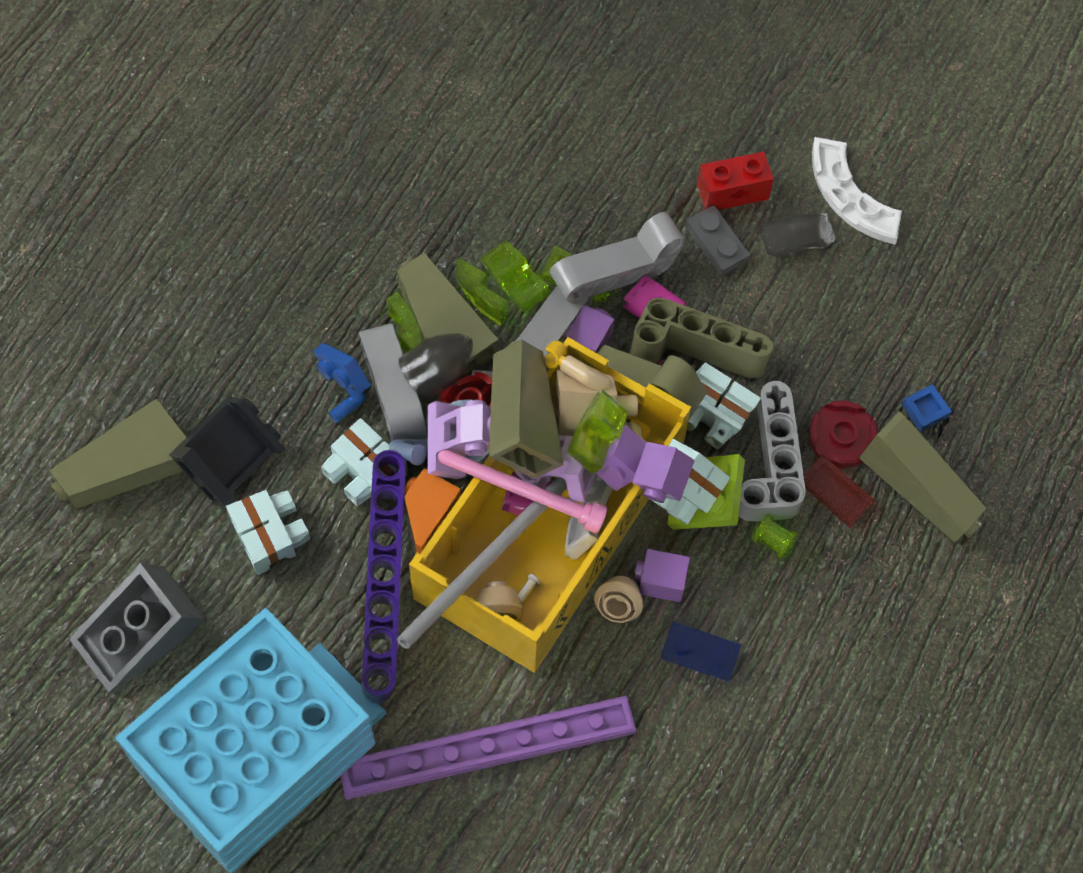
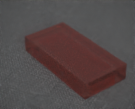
(837, 491)

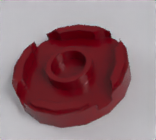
(842, 433)

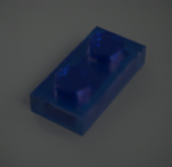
(700, 651)

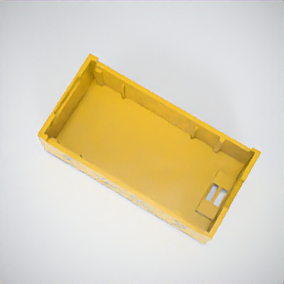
(541, 548)

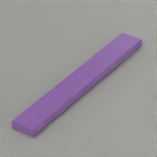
(488, 747)

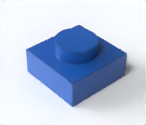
(926, 408)

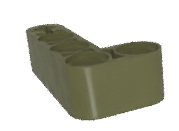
(700, 337)
(673, 377)

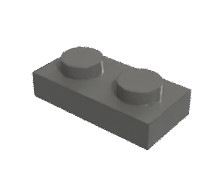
(717, 240)

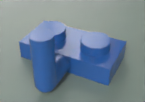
(347, 373)

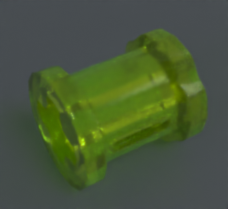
(774, 536)

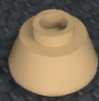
(501, 599)
(619, 599)

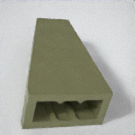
(442, 309)
(523, 412)
(121, 458)
(923, 478)

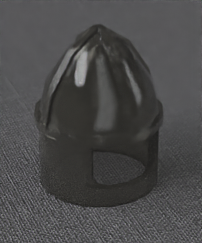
(436, 363)

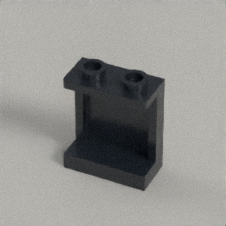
(226, 449)

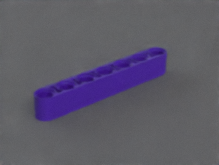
(383, 557)

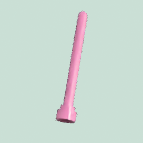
(588, 515)

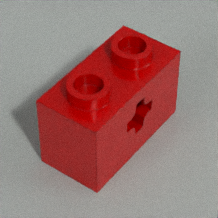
(735, 181)

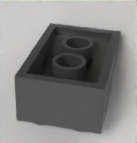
(136, 626)

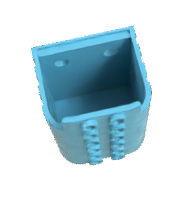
(251, 738)

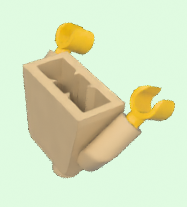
(577, 387)

